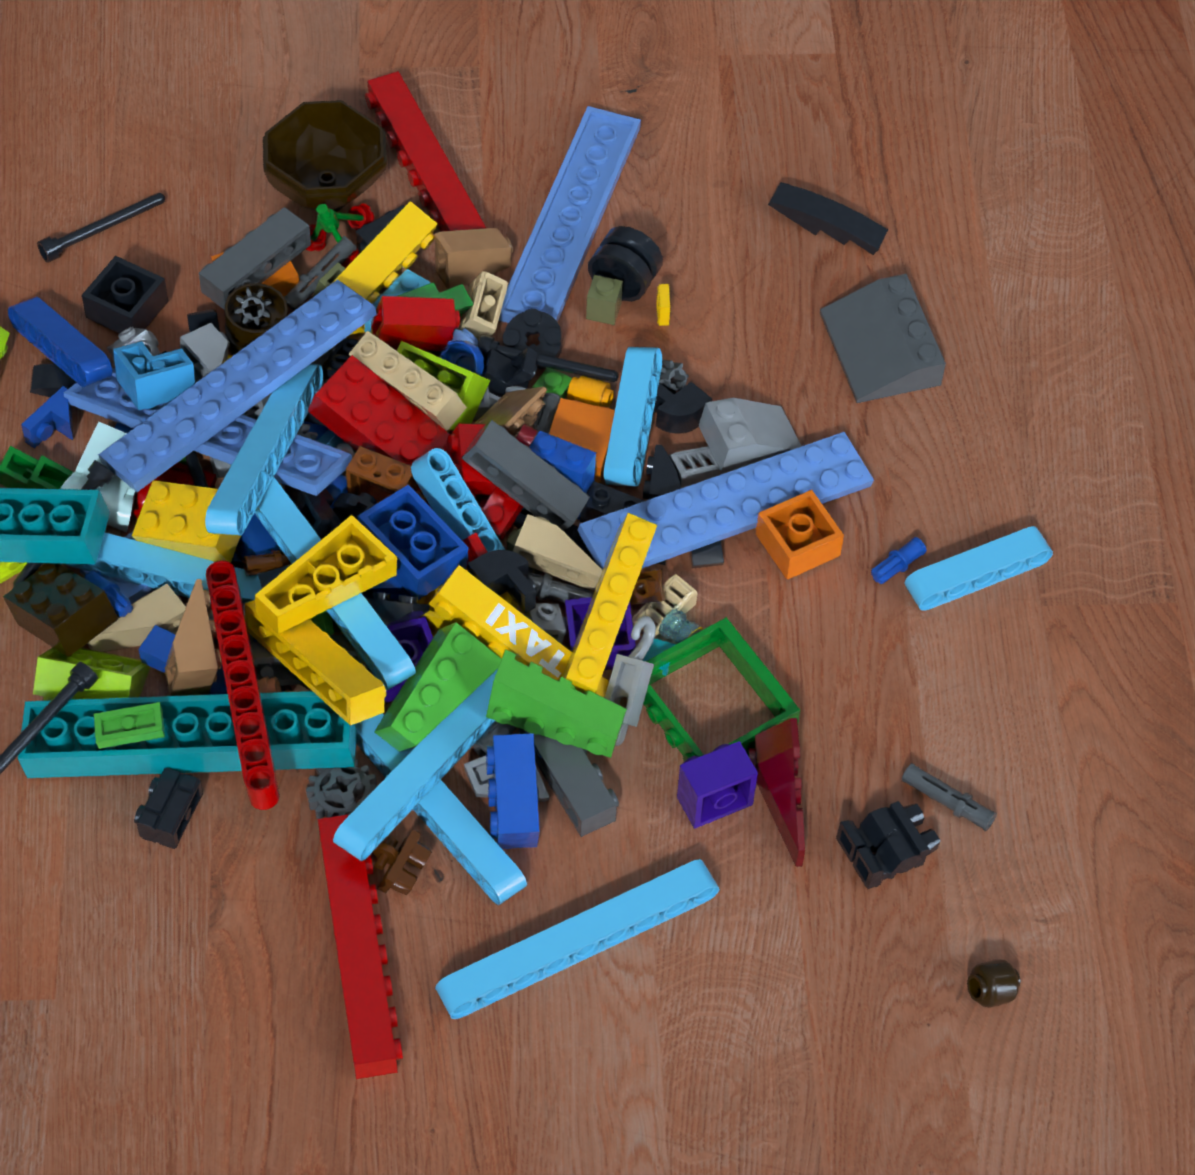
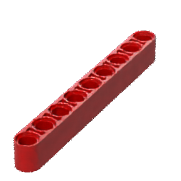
(242, 686)

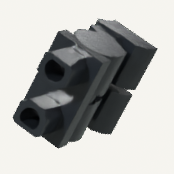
(893, 837)

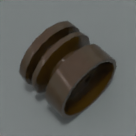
(243, 334)

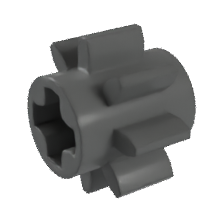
(257, 297)
(673, 376)

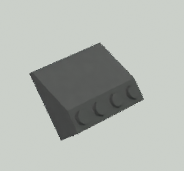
(884, 340)

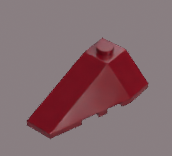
(776, 761)

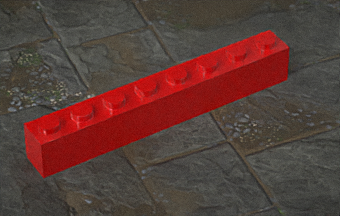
(421, 154)
(360, 957)

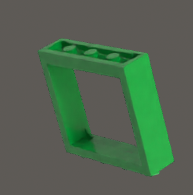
(725, 636)

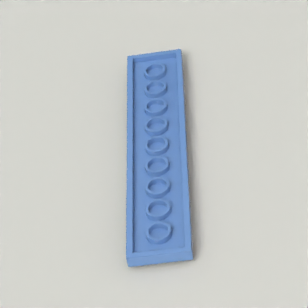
(571, 214)
(237, 385)
(306, 466)
(732, 500)

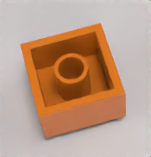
(799, 534)

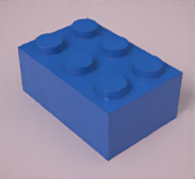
(419, 538)
(513, 791)

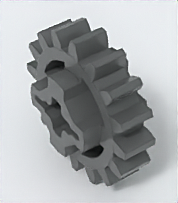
(329, 800)

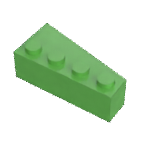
(443, 679)
(553, 707)

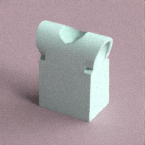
(117, 493)

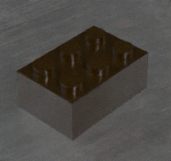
(60, 608)

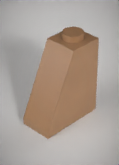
(466, 253)

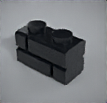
(168, 808)

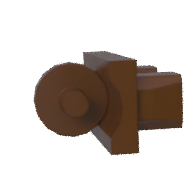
(648, 588)
(409, 851)

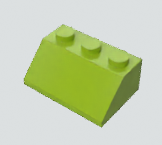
(116, 674)

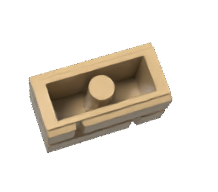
(488, 297)

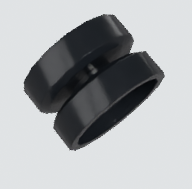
(628, 257)

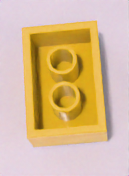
(176, 521)

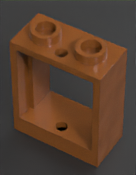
(366, 464)

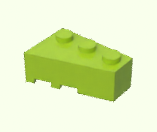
(466, 384)

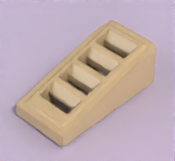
(678, 593)

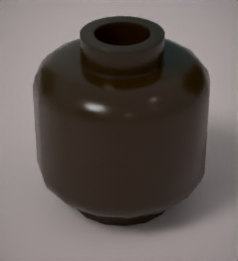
(993, 983)

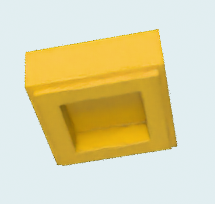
(663, 305)

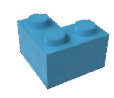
(151, 378)

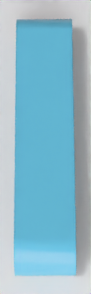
(633, 416)
(452, 498)
(978, 568)

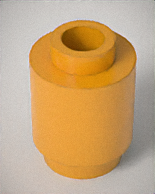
(590, 391)

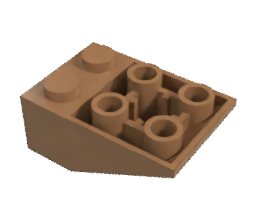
(515, 409)
(192, 657)

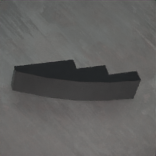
(823, 214)

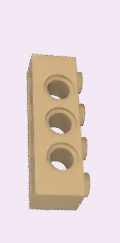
(410, 380)

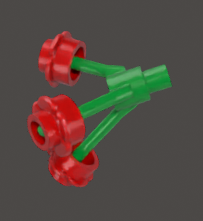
(328, 222)

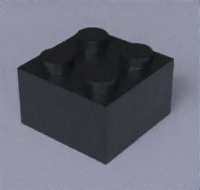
(124, 296)

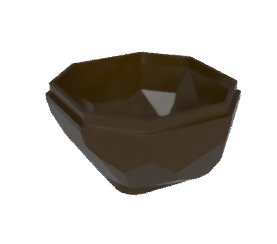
(324, 154)

